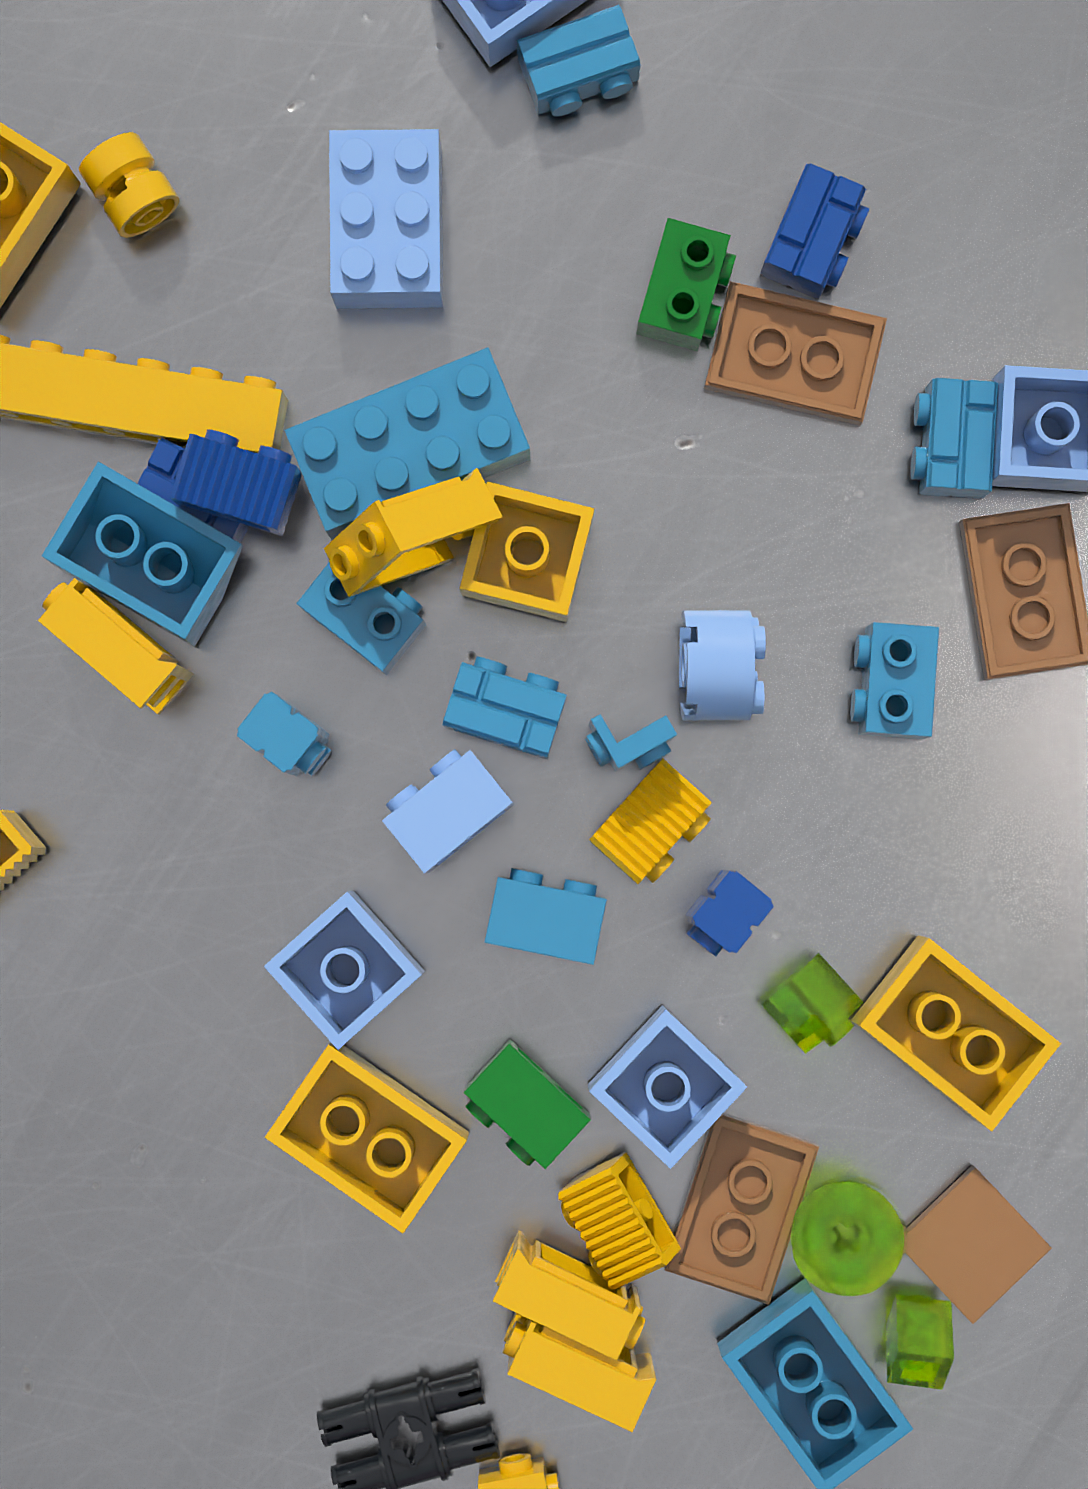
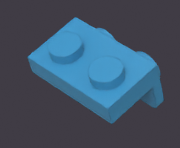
(642, 747)

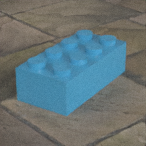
(409, 439)

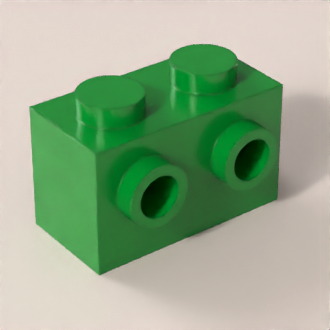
(684, 283)
(525, 1105)

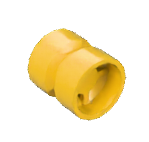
(124, 178)

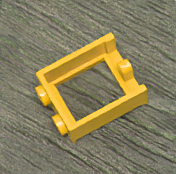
(409, 532)
(113, 645)
(568, 1298)
(578, 1373)

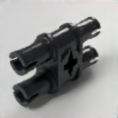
(420, 1406)

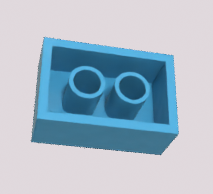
(813, 1386)

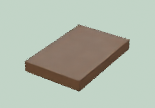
(795, 353)
(1026, 591)
(742, 1207)

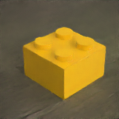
(529, 554)

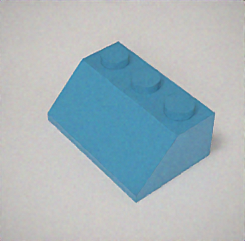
(144, 553)

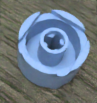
(719, 665)

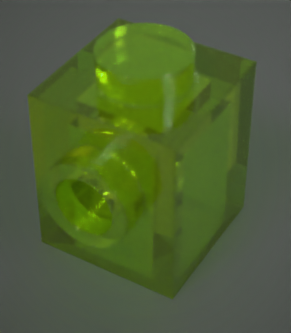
(814, 1005)
(919, 1341)

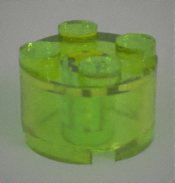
(816, 1238)

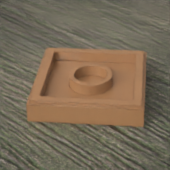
(973, 1244)

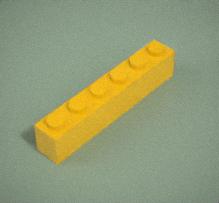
(134, 400)

